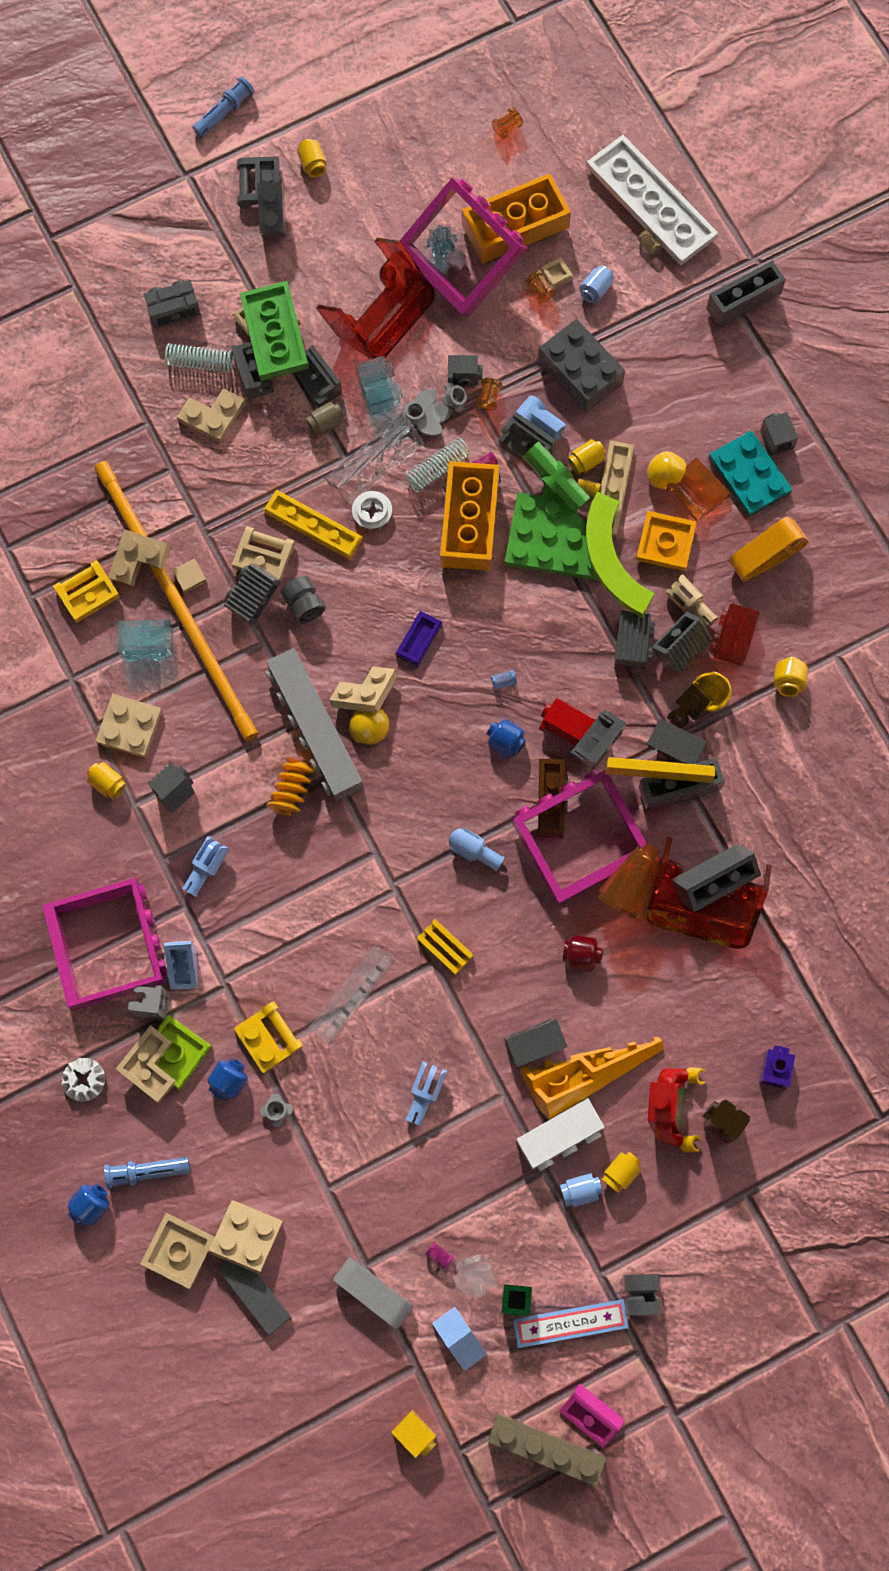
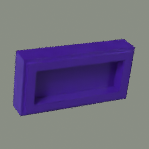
(419, 638)

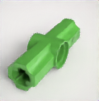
(556, 477)

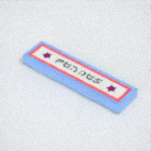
(570, 1323)

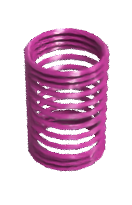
(491, 457)
(446, 1258)

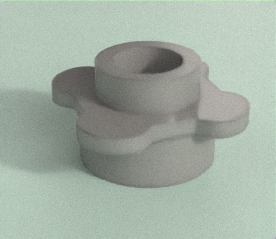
(459, 394)
(268, 1110)

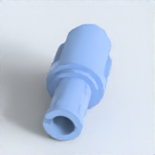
(472, 847)
(205, 864)
(423, 1097)

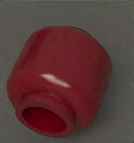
(582, 953)

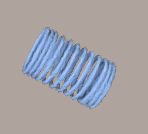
(513, 681)

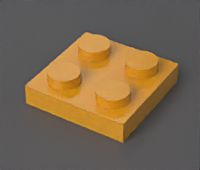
(666, 541)

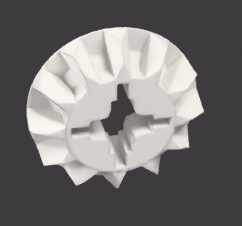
(364, 502)
(96, 1079)

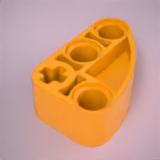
(769, 549)

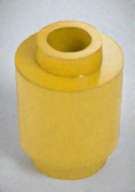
(311, 158)
(586, 456)
(105, 780)
(622, 1172)

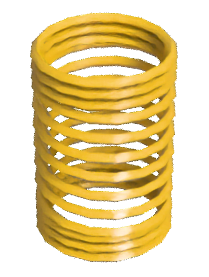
(596, 486)

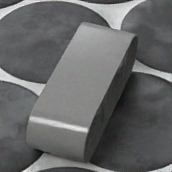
(373, 1292)

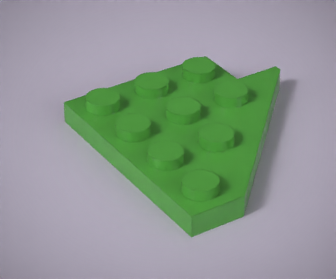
(548, 537)

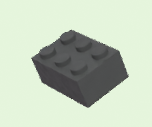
(581, 365)

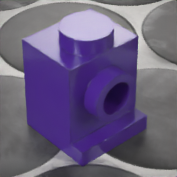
(770, 1074)

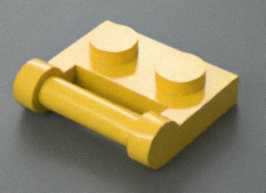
(90, 597)
(260, 1042)

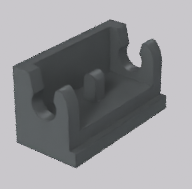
(249, 372)
(319, 378)
(521, 435)
(599, 739)
(676, 742)
(535, 1042)

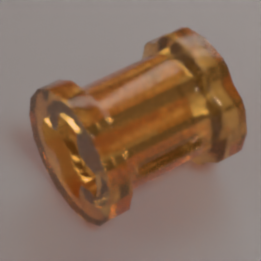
(507, 122)
(540, 286)
(489, 394)

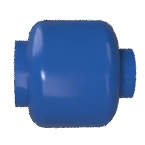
(506, 738)
(227, 1079)
(88, 1205)

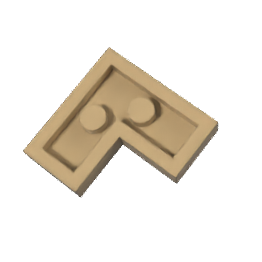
(212, 421)
(132, 552)
(365, 696)
(141, 1065)

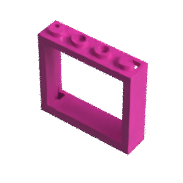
(495, 221)
(548, 802)
(52, 915)

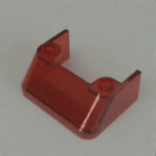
(393, 311)
(724, 922)

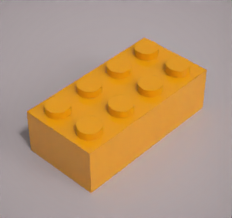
(530, 209)
(469, 516)

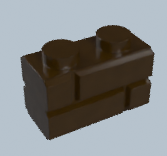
(725, 1120)

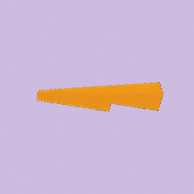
(567, 1083)

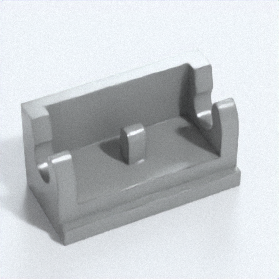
(153, 1005)

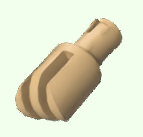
(691, 600)

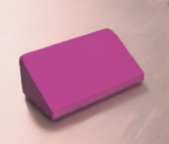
(592, 1416)

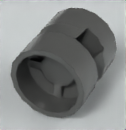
(302, 597)
(643, 1294)

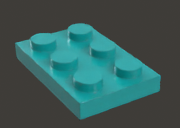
(750, 473)

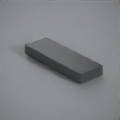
(255, 1296)

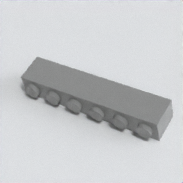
(314, 724)

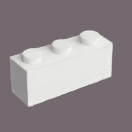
(560, 1135)

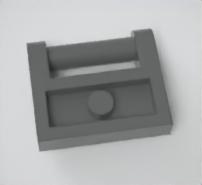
(266, 170)

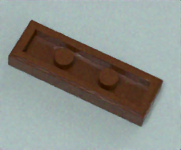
(551, 781)

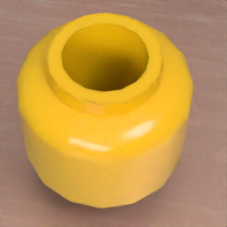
(790, 676)

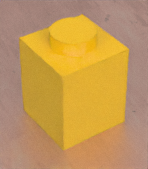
(415, 1435)

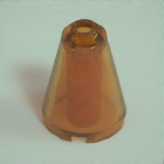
(633, 882)

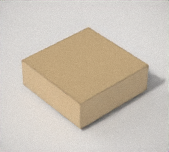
(557, 273)
(189, 576)

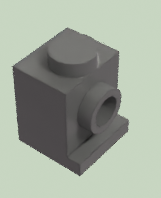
(464, 370)

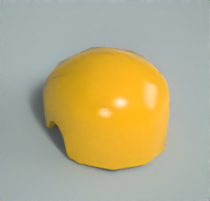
(665, 469)
(717, 688)
(368, 726)

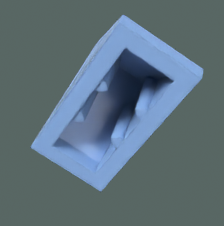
(181, 964)
(459, 1339)

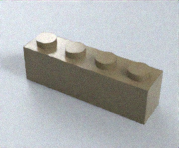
(547, 1449)

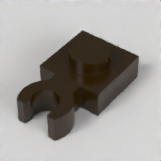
(692, 703)

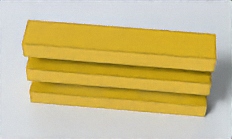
(429, 931)

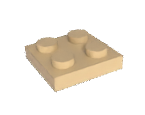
(129, 726)
(245, 1237)
(178, 1251)

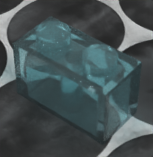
(145, 639)

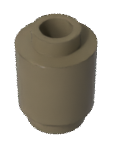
(325, 418)

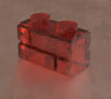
(736, 634)

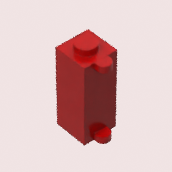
(565, 721)

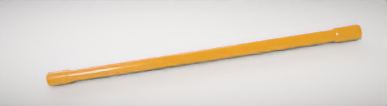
(240, 717)

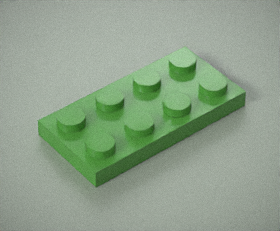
(274, 330)

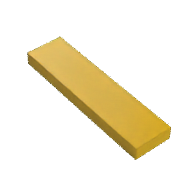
(313, 524)
(660, 770)

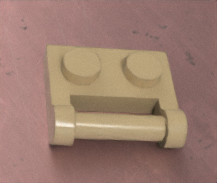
(269, 560)

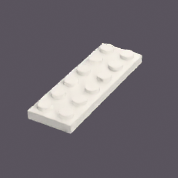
(652, 199)

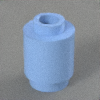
(596, 284)
(581, 1190)

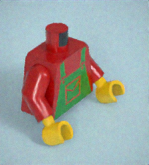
(666, 1106)

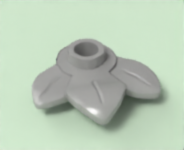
(430, 411)

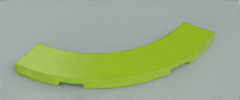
(605, 561)

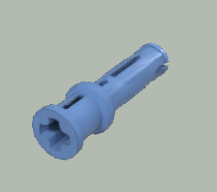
(230, 101)
(133, 1172)

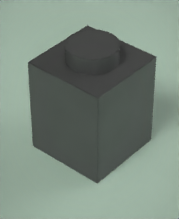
(778, 433)

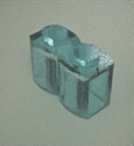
(377, 385)

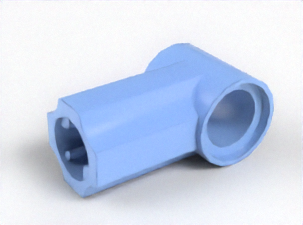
(536, 413)

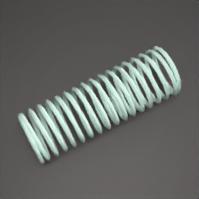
(199, 357)
(463, 451)

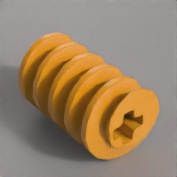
(290, 787)

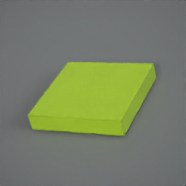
(184, 1053)

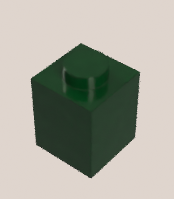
(516, 1300)

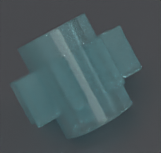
(441, 240)

